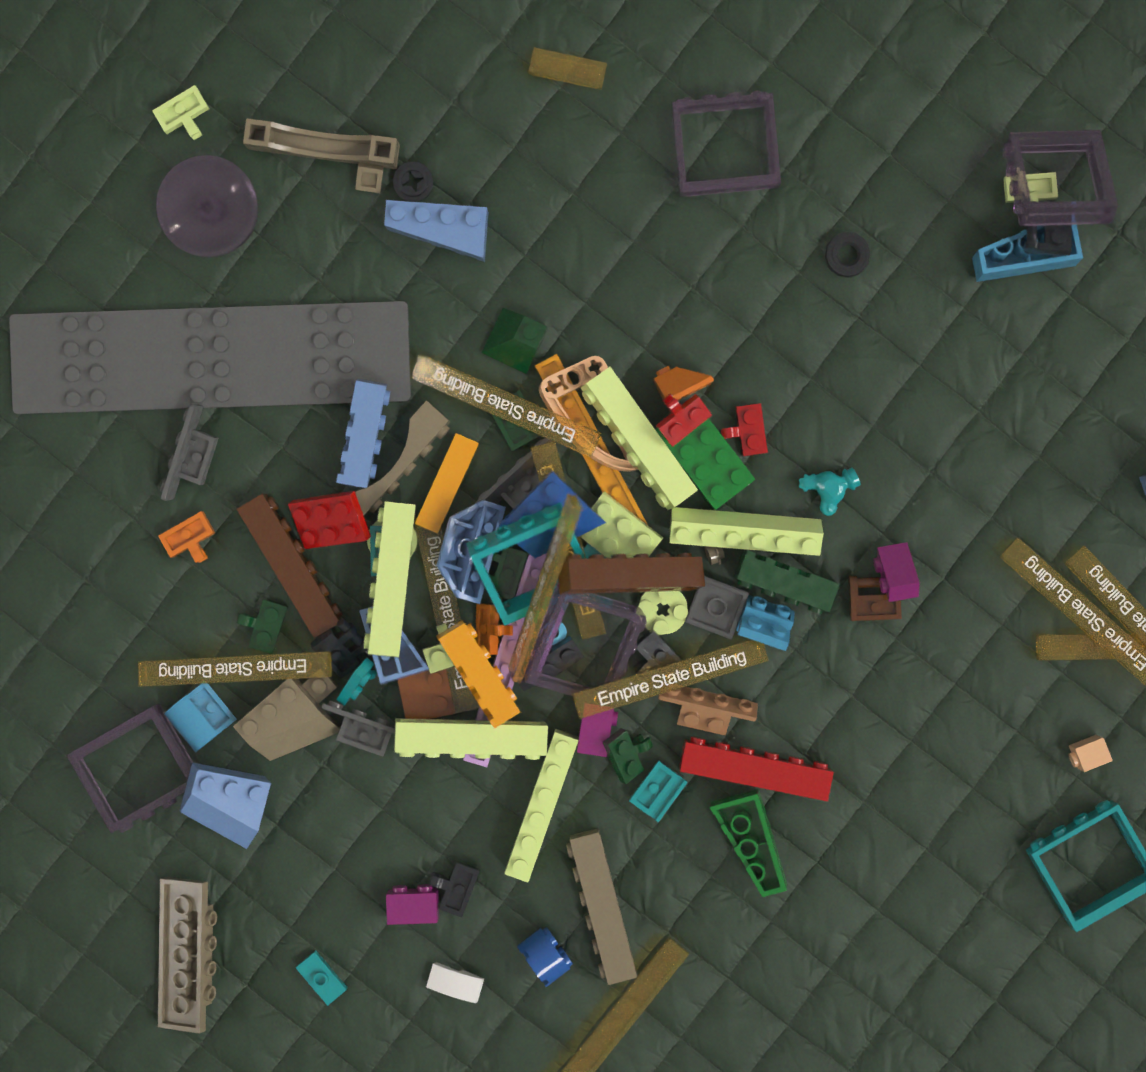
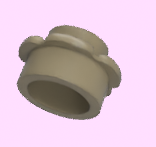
(714, 554)

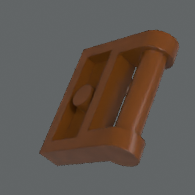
(870, 606)

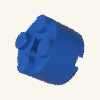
(544, 957)

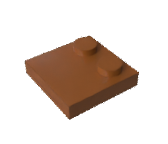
(426, 695)

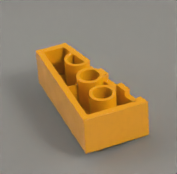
(478, 673)

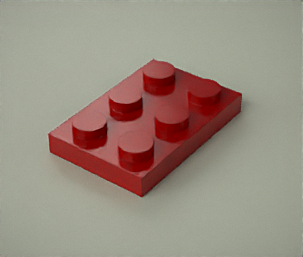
(329, 520)

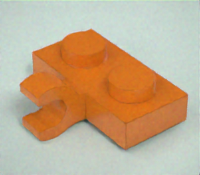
(187, 536)
(488, 628)

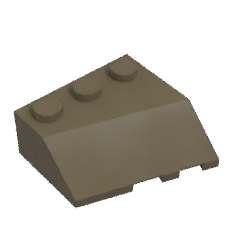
(286, 721)

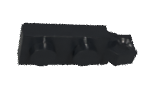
(559, 659)

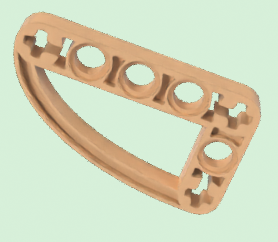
(552, 404)

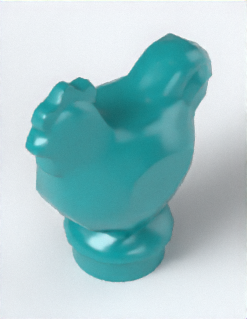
(830, 487)

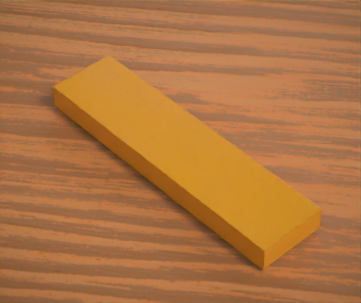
(446, 483)

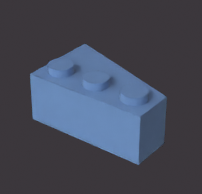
(396, 668)

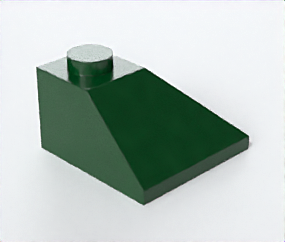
(515, 340)

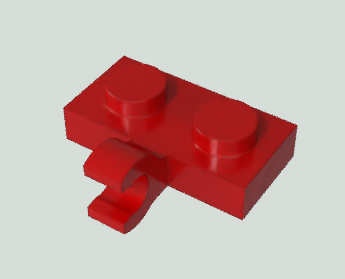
(683, 418)
(749, 430)

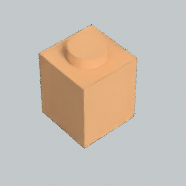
(1089, 753)

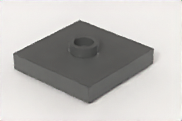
(717, 608)

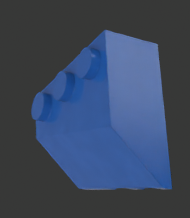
(548, 493)

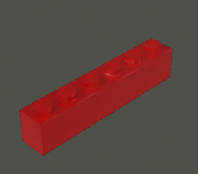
(755, 769)

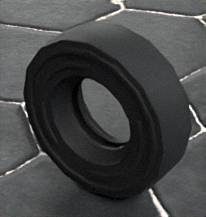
(861, 248)

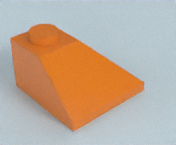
(680, 382)

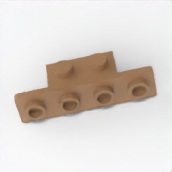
(709, 710)

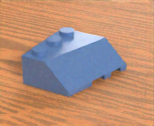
(226, 801)

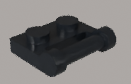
(1056, 240)

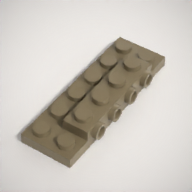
(185, 954)

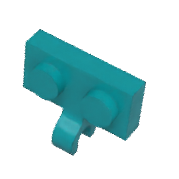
(359, 677)

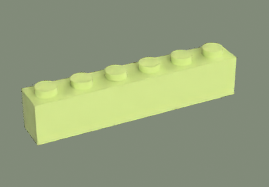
(638, 438)
(746, 531)
(391, 579)
(470, 737)
(541, 805)

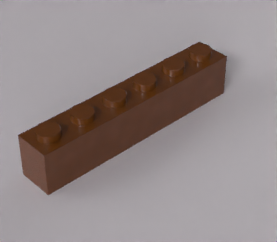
(290, 565)
(630, 574)

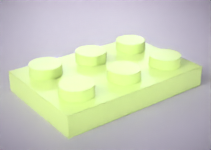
(622, 531)

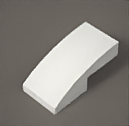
(455, 983)

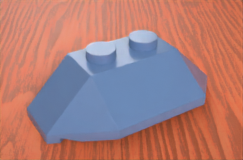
(454, 557)

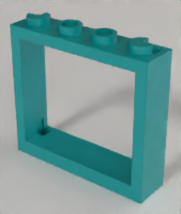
(506, 536)
(1110, 901)

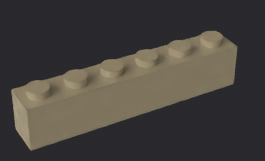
(603, 907)

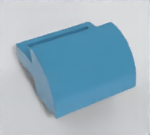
(766, 622)
(200, 716)

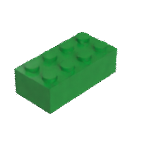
(711, 464)

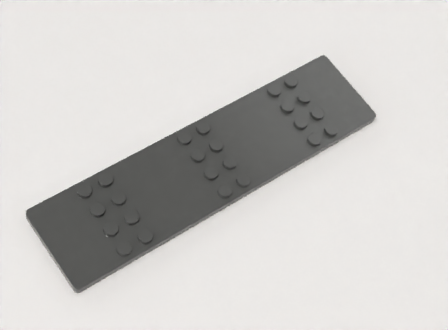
(207, 357)

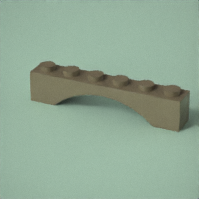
(293, 141)
(423, 430)

